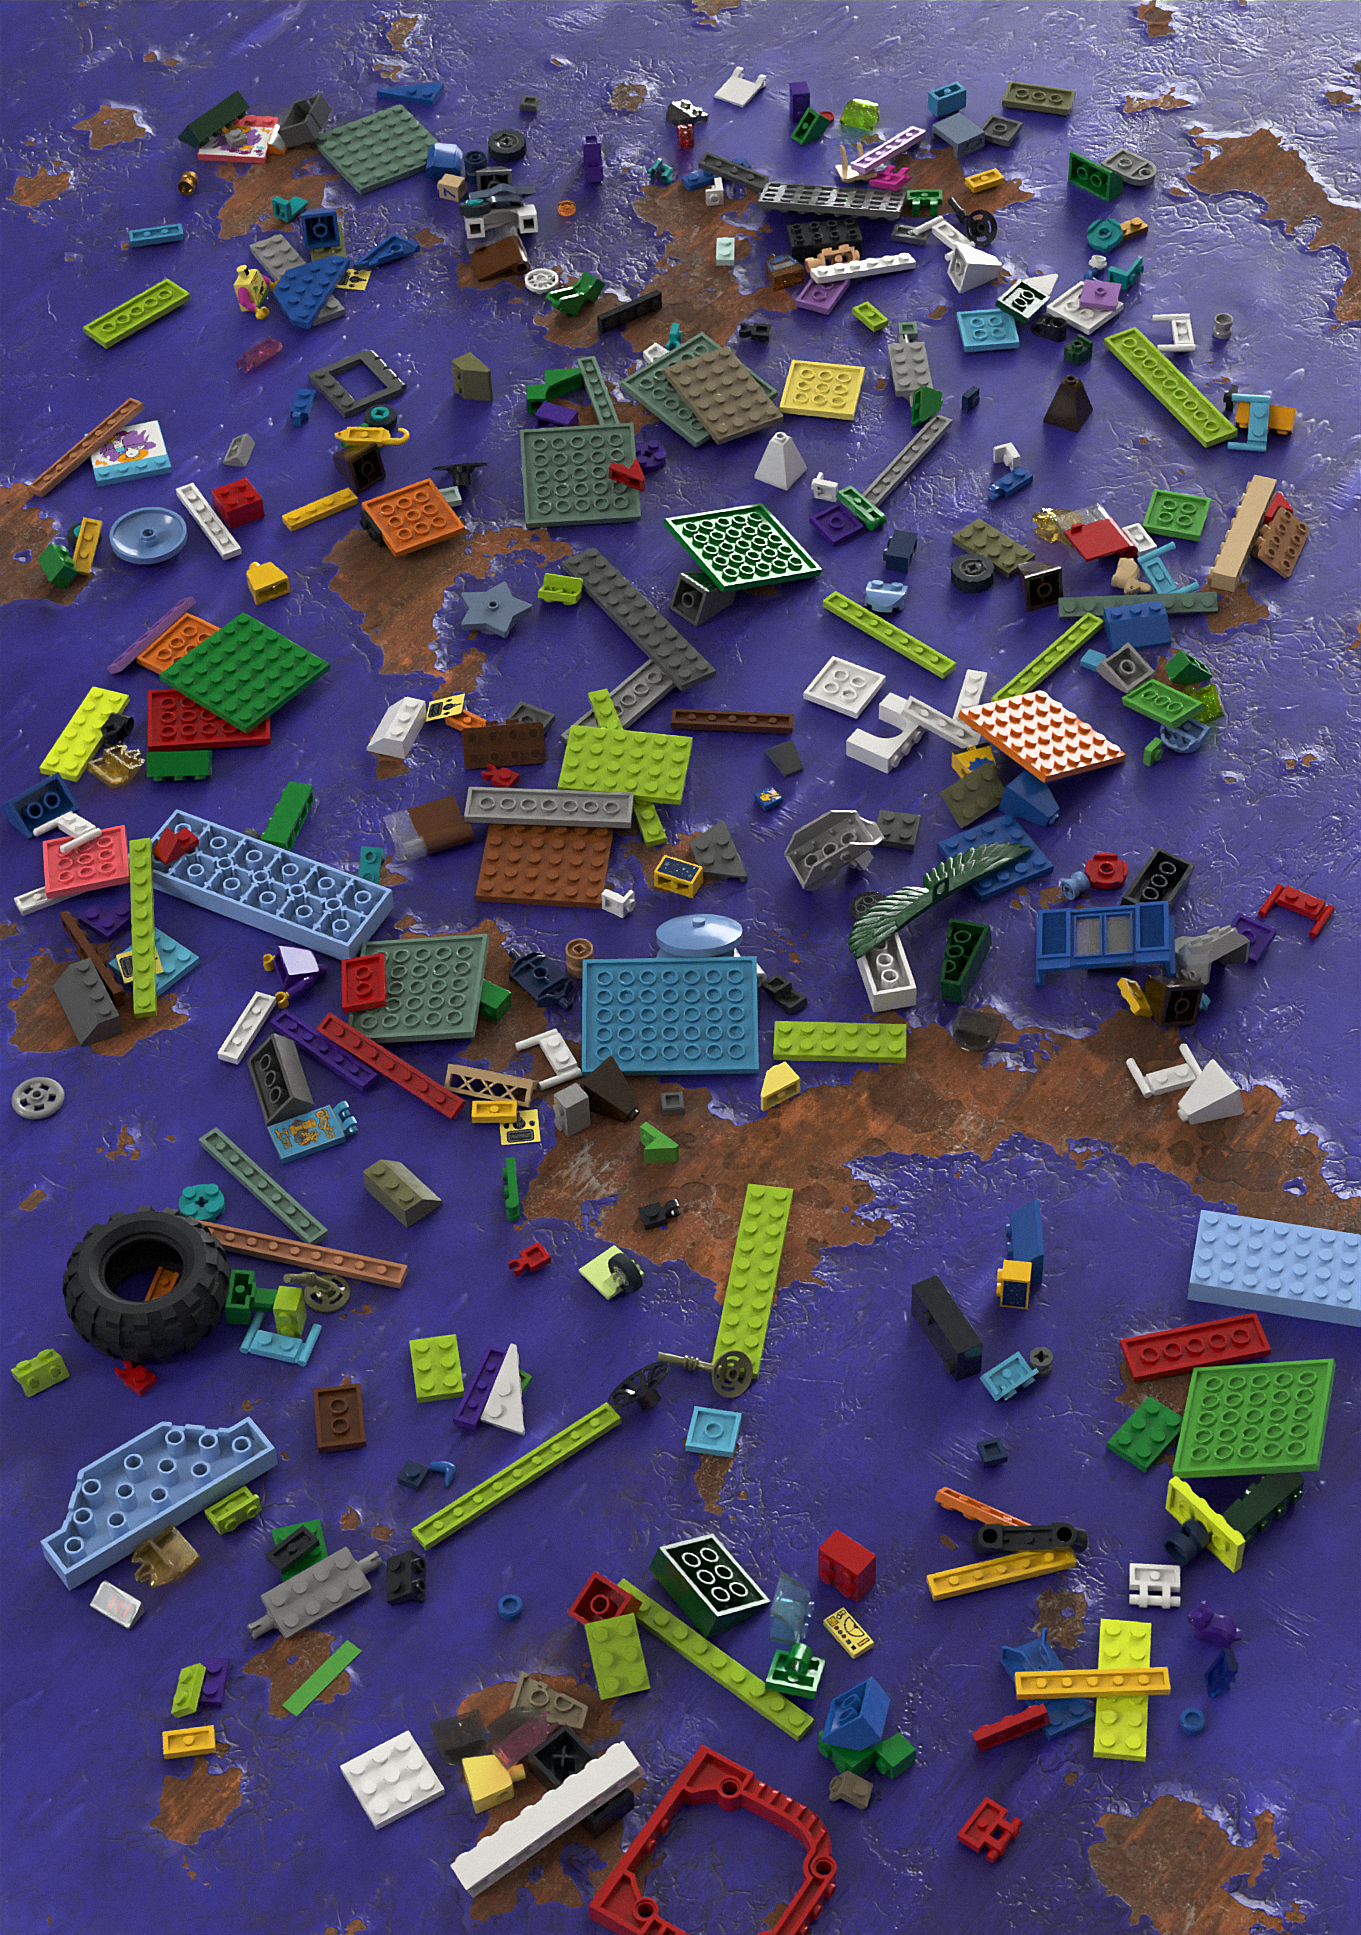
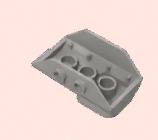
(829, 844)
(1196, 954)

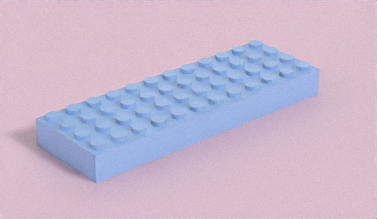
(272, 888)
(1277, 1268)

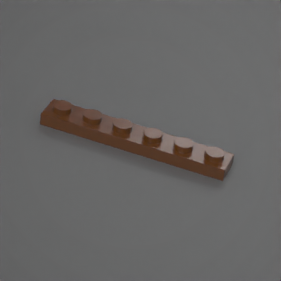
(732, 721)
(88, 950)

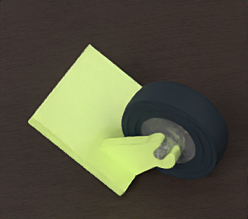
(613, 1273)

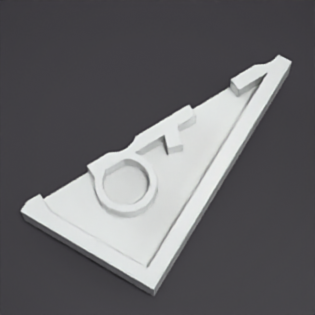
(504, 1404)

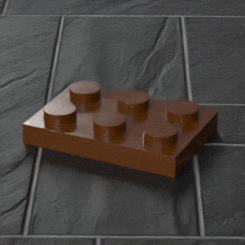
(339, 1418)

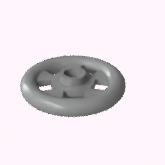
(36, 1102)

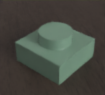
(909, 329)

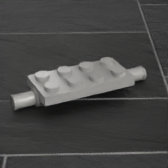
(908, 367)
(315, 1593)

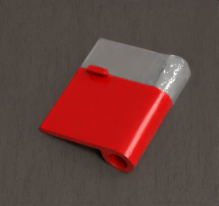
(1095, 533)

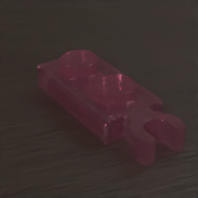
(259, 354)
(523, 1741)

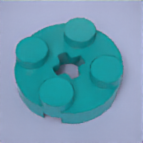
(1108, 242)
(200, 1193)

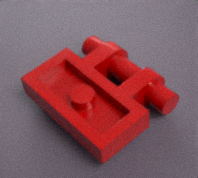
(983, 1824)

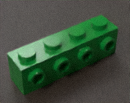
(289, 815)

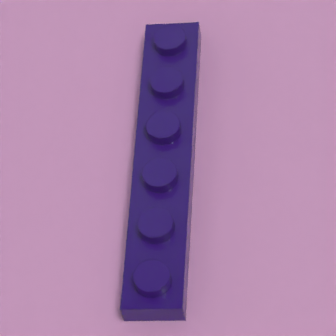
(324, 1050)

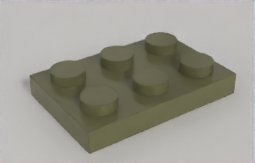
(973, 794)

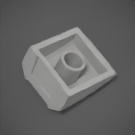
(1126, 669)

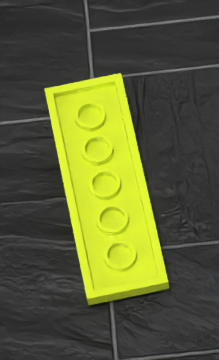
(83, 734)
(1122, 1719)

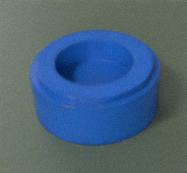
(510, 1607)
(1192, 1721)

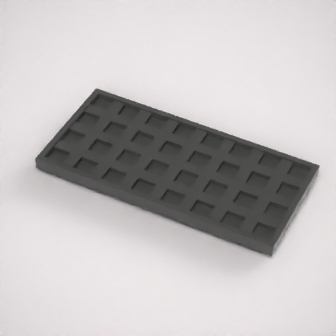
(832, 200)

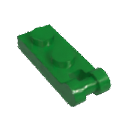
(861, 507)
(511, 1190)

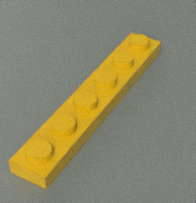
(997, 1572)
(1092, 1683)

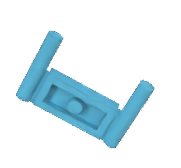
(1257, 423)
(1158, 574)
(277, 1345)

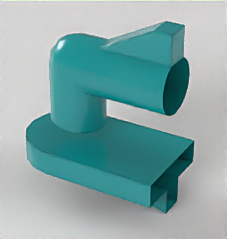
(666, 176)

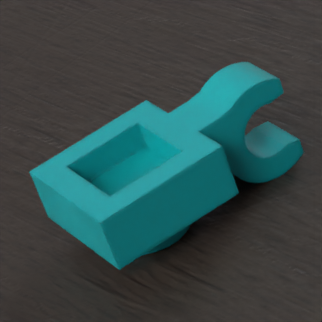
(675, 337)

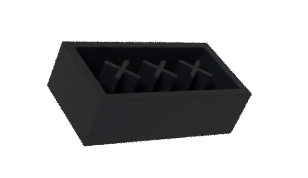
(809, 239)
(567, 1755)

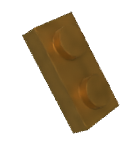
(1133, 228)

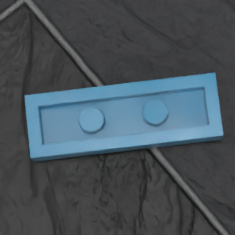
(156, 235)

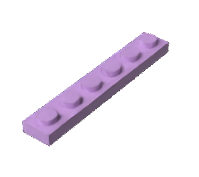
(888, 150)

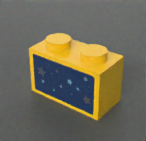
(678, 876)
(1014, 1284)

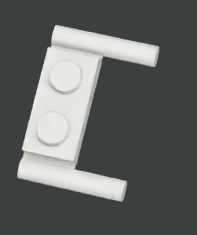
(945, 233)
(1181, 332)
(558, 1056)

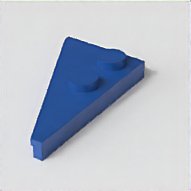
(418, 94)
(388, 250)

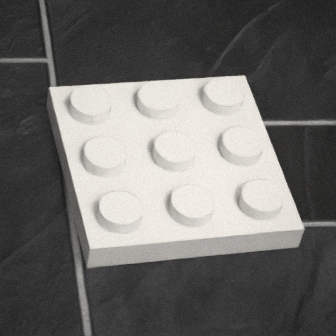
(1081, 318)
(844, 687)
(392, 1780)

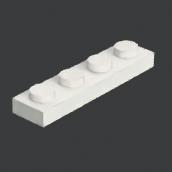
(970, 692)
(939, 723)
(247, 1028)

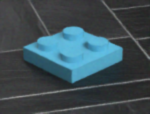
(713, 1432)

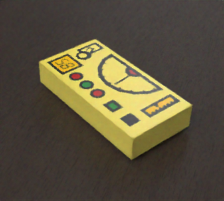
(848, 1633)

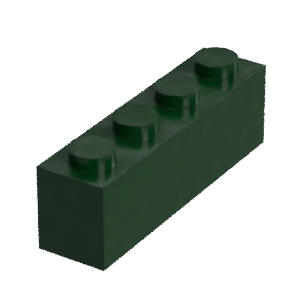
(215, 120)
(1264, 1503)

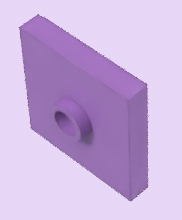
(1100, 295)

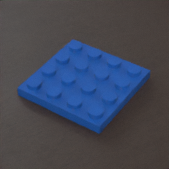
(1001, 830)

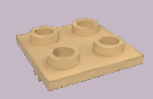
(845, 172)

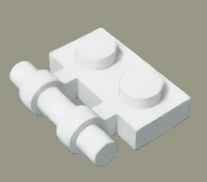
(1154, 1578)

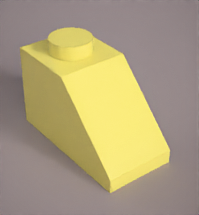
(779, 1085)

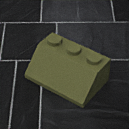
(400, 1191)

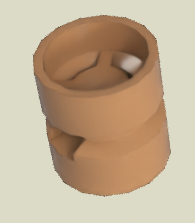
(576, 952)

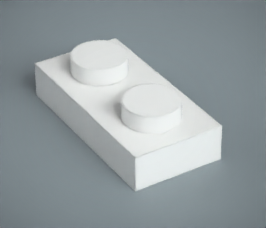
(1140, 539)

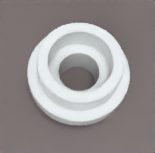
(1098, 262)

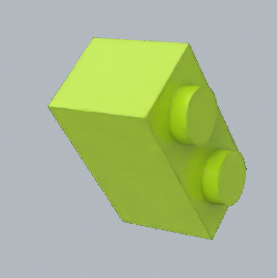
(290, 1311)

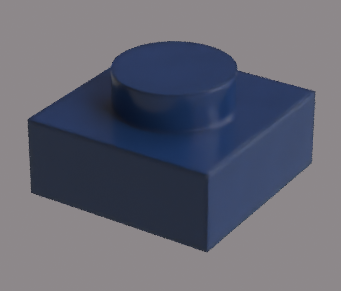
(970, 399)
(992, 1452)
(413, 1475)

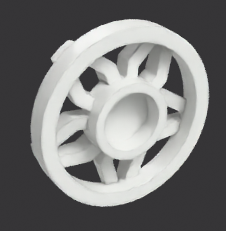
(541, 278)

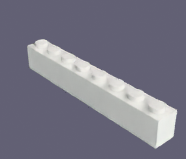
(547, 1819)

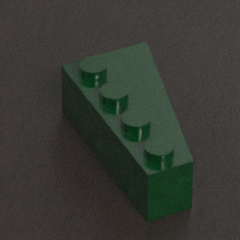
(963, 957)

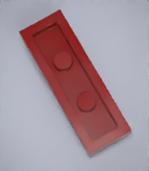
(1011, 1727)

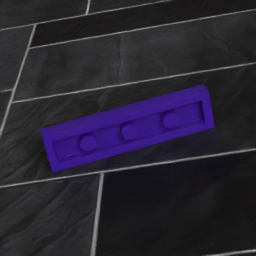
(479, 1389)

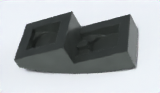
(782, 994)

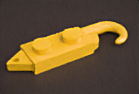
(366, 435)

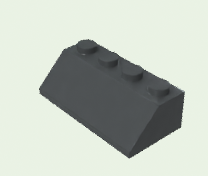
(87, 1003)
(279, 1080)

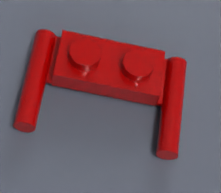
(1300, 903)

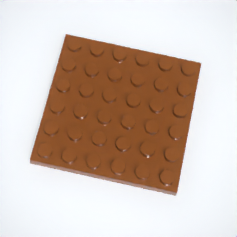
(545, 865)

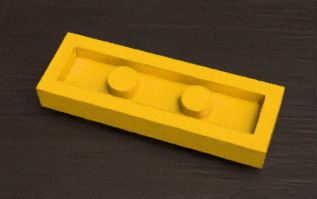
(87, 545)

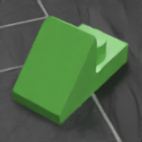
(657, 1145)

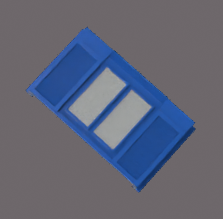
(1105, 938)

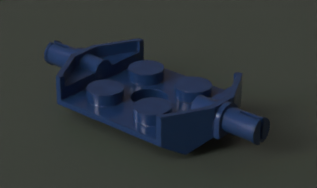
(546, 990)

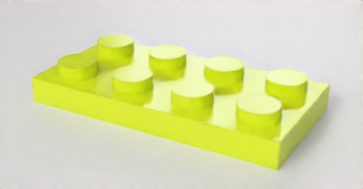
(1224, 1541)

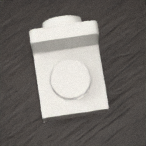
(715, 195)
(1007, 454)
(824, 489)
(618, 904)

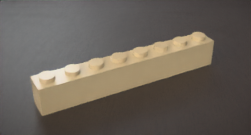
(1243, 533)

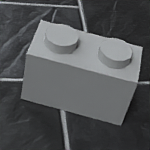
(571, 1110)

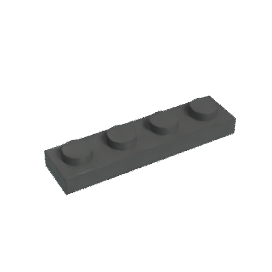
(733, 172)

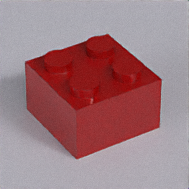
(238, 503)
(846, 1565)
(602, 1600)

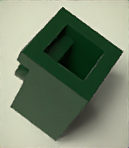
(1078, 350)

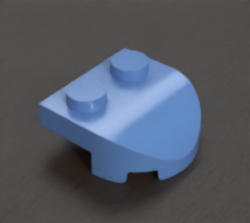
(885, 596)
(1186, 737)

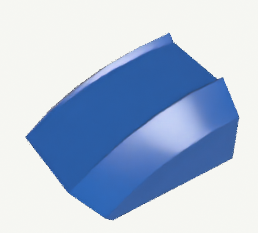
(443, 160)

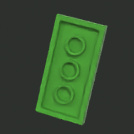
(1163, 703)

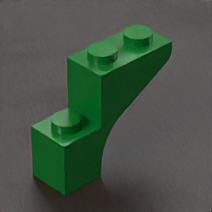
(571, 299)
(556, 384)
(889, 1756)

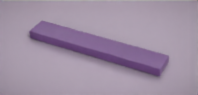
(151, 635)

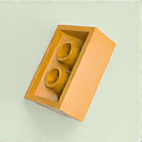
(1280, 418)

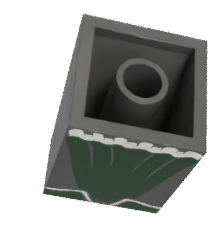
(698, 597)

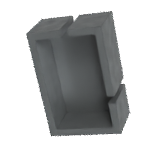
(303, 121)

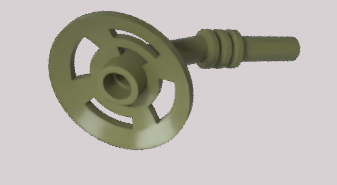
(324, 1290)
(720, 1368)

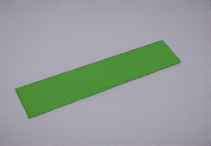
(321, 1678)

